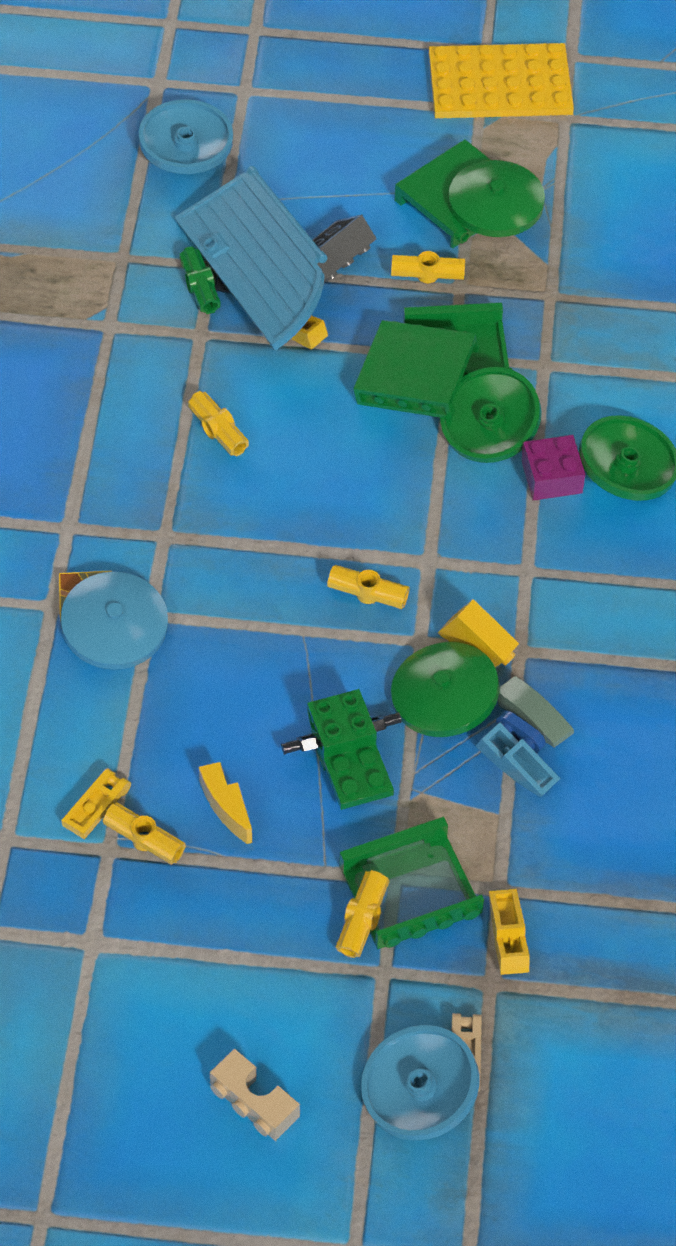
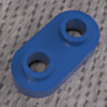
(522, 730)

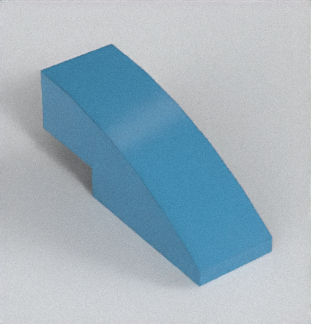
(517, 760)

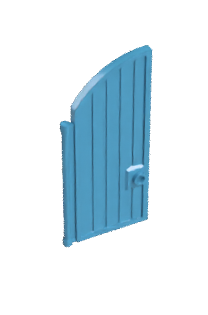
(258, 254)

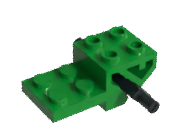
(347, 747)

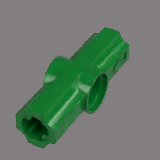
(199, 280)

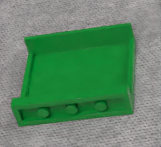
(430, 185)
(479, 319)
(414, 369)

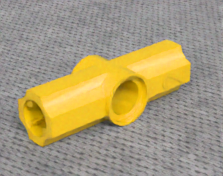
(428, 267)
(218, 423)
(368, 586)
(131, 825)
(362, 914)

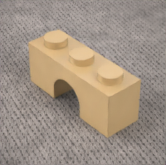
(270, 1113)

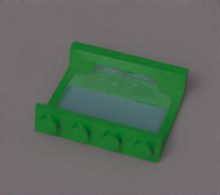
(424, 886)

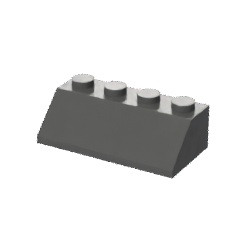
(342, 243)

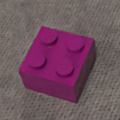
(553, 467)

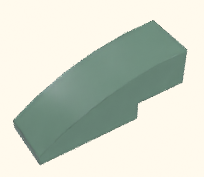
(535, 710)

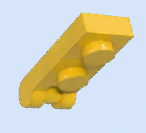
(94, 803)

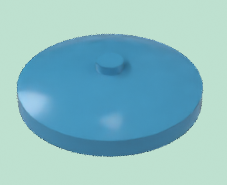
(186, 136)
(114, 620)
(420, 1082)

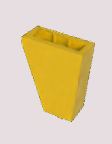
(479, 629)

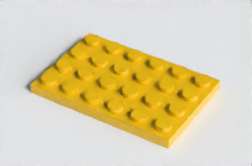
(500, 80)

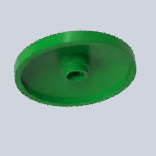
(496, 198)
(492, 415)
(628, 457)
(445, 689)

